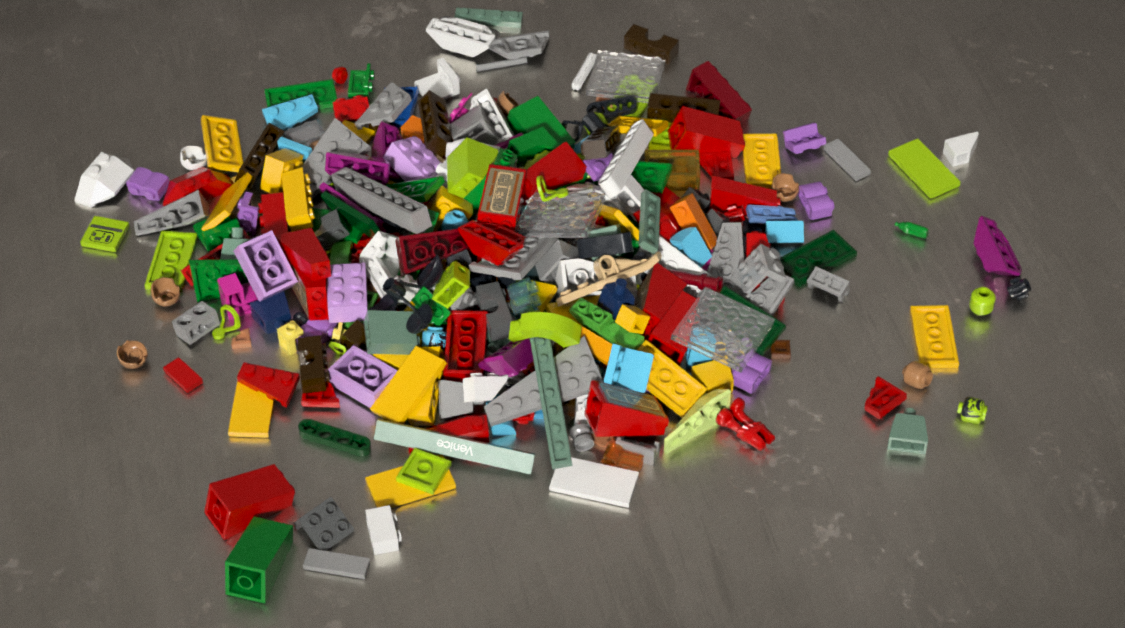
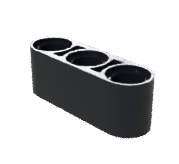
(604, 245)

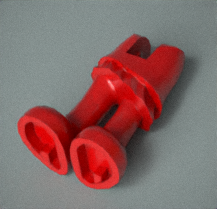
(752, 432)

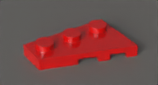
(273, 382)

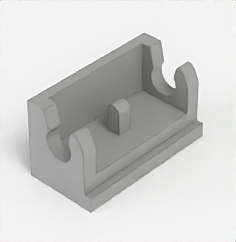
(829, 283)
(648, 451)

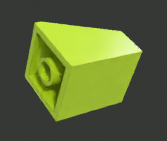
(468, 166)

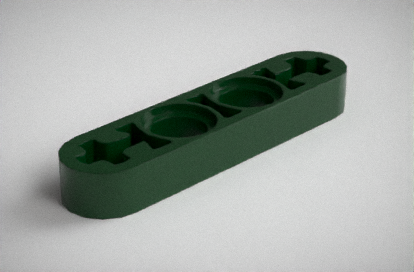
(333, 439)

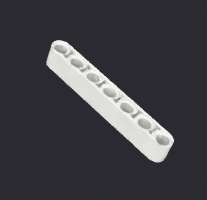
(625, 158)

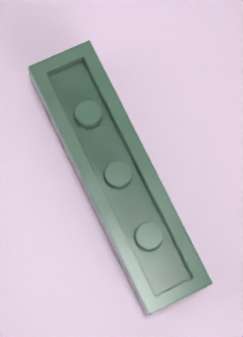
(491, 17)
(649, 221)

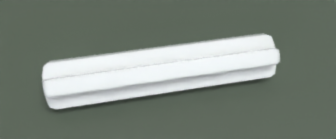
(584, 71)

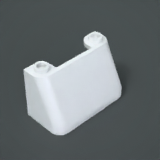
(383, 263)

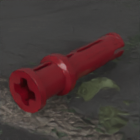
(700, 281)

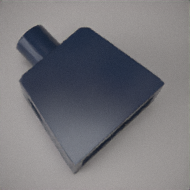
(614, 296)
(271, 312)

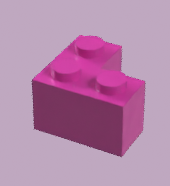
(236, 295)

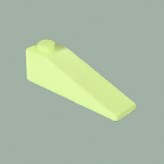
(698, 418)

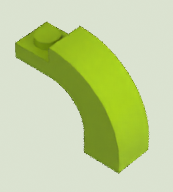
(546, 325)

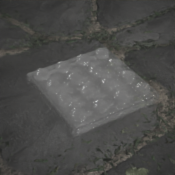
(625, 75)
(560, 217)
(723, 329)

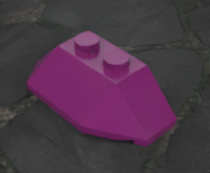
(384, 137)
(371, 167)
(995, 249)
(509, 359)

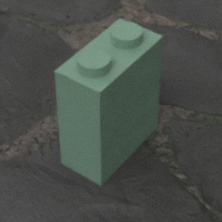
(388, 333)

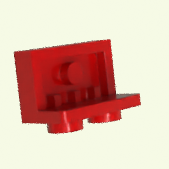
(350, 109)

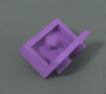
(803, 138)
(597, 167)
(247, 214)

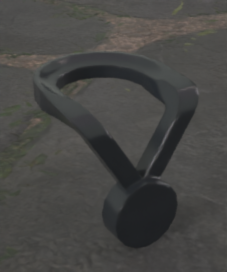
(565, 122)

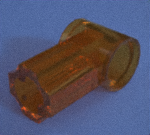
(617, 457)

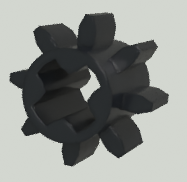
(1019, 288)

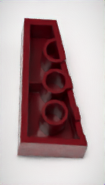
(710, 84)
(419, 249)

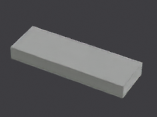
(847, 159)
(336, 563)

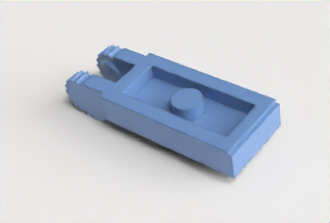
(764, 213)

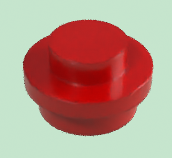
(340, 75)

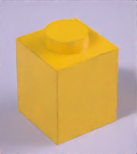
(632, 319)

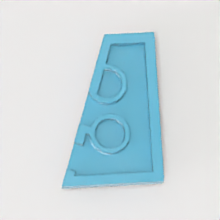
(290, 112)

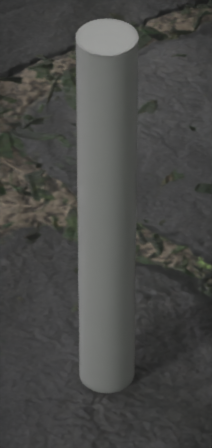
(499, 64)

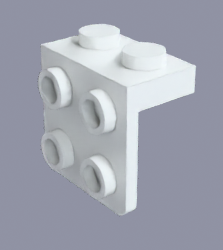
(443, 83)

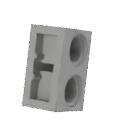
(196, 322)

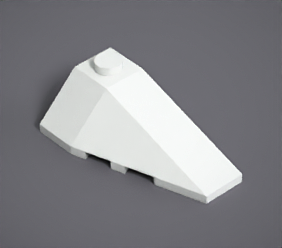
(579, 271)

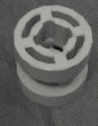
(582, 439)

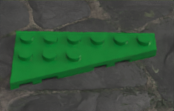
(207, 272)

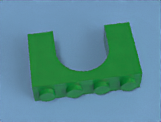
(535, 143)

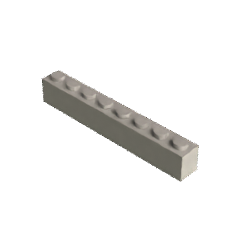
(382, 200)

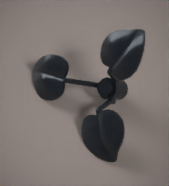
(395, 290)

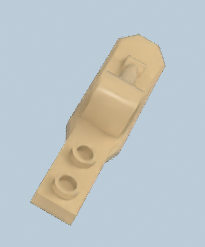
(615, 269)

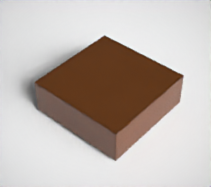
(780, 349)

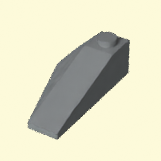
(176, 214)

